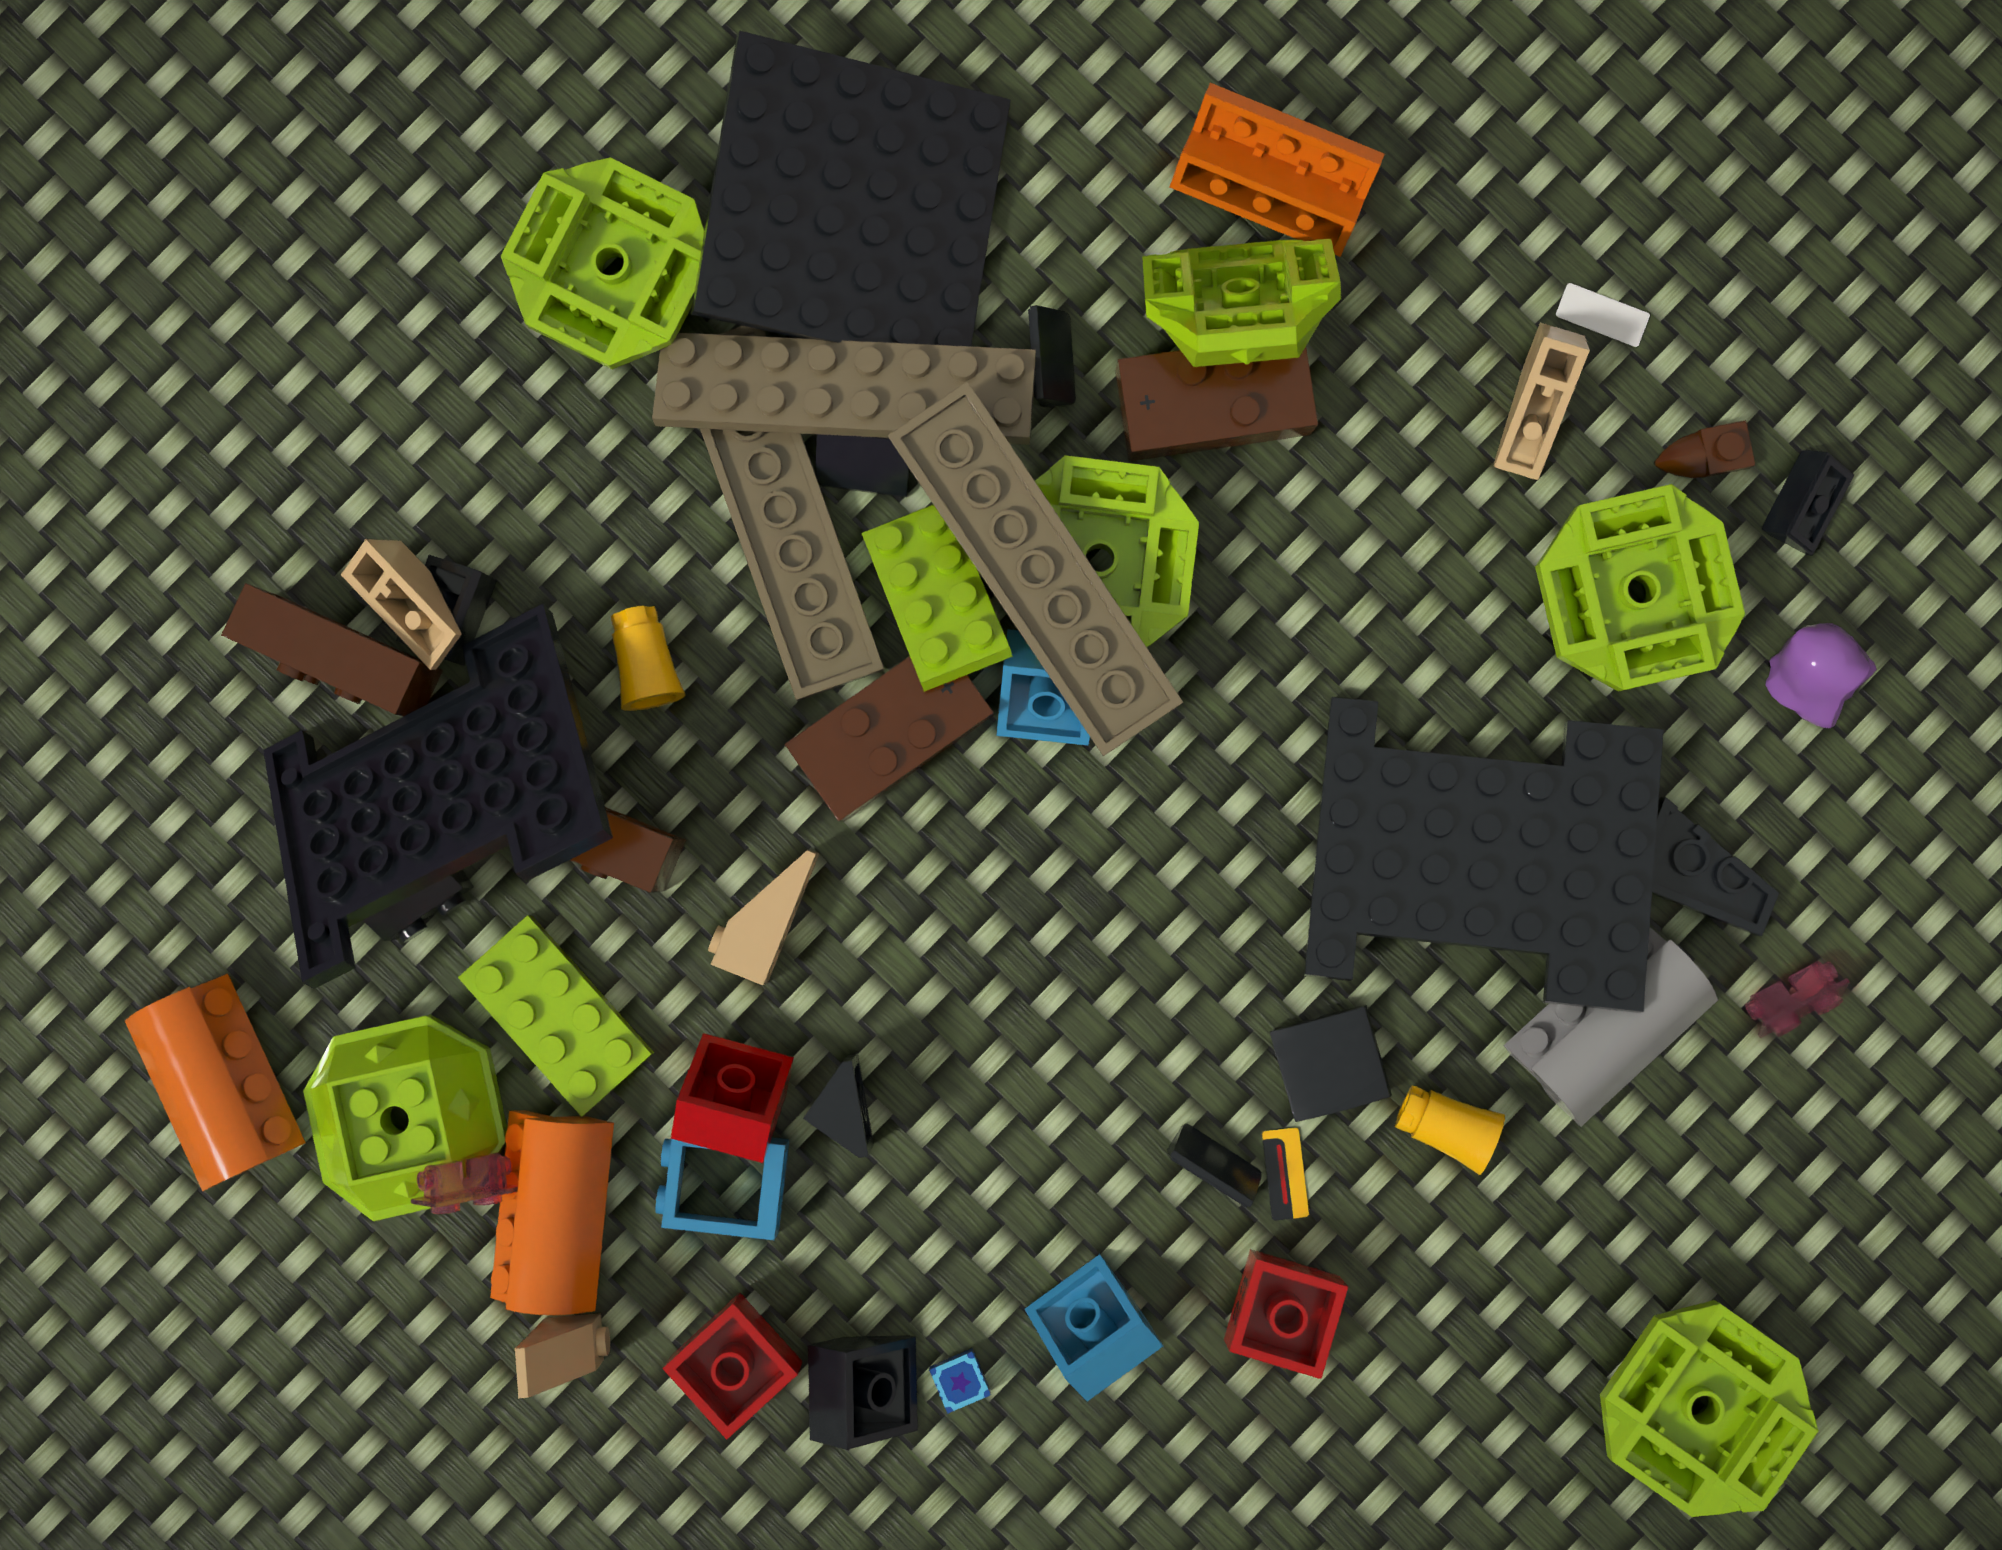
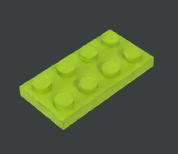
(936, 598)
(556, 1015)

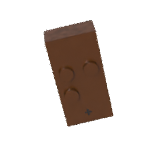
(1194, 409)
(330, 652)
(884, 736)
(635, 854)

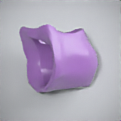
(1818, 672)

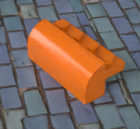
(1275, 169)
(214, 1081)
(555, 1221)

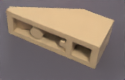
(1541, 400)
(404, 597)
(758, 931)
(560, 1352)

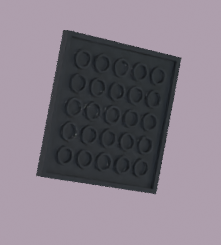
(848, 199)

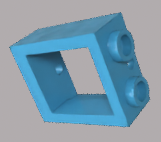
(770, 1198)

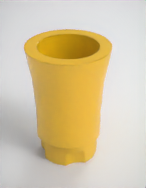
(644, 660)
(1451, 1127)

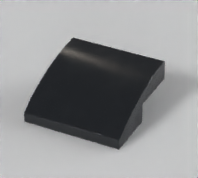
(1330, 1063)

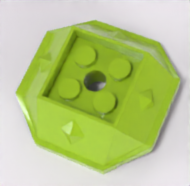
(570, 232)
(1242, 298)
(1142, 527)
(1687, 577)
(430, 1073)
(1743, 1440)

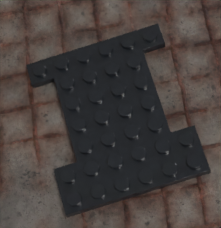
(437, 793)
(1491, 854)

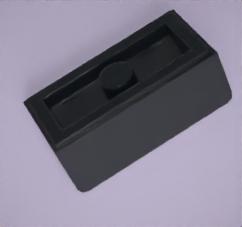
(1054, 356)
(1808, 500)
(1215, 1164)

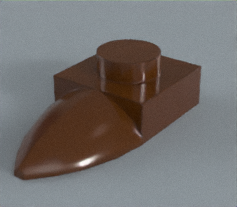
(1709, 452)

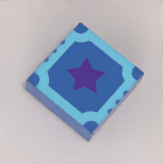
(960, 1380)

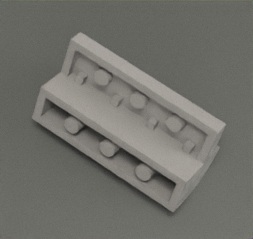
(1593, 1052)

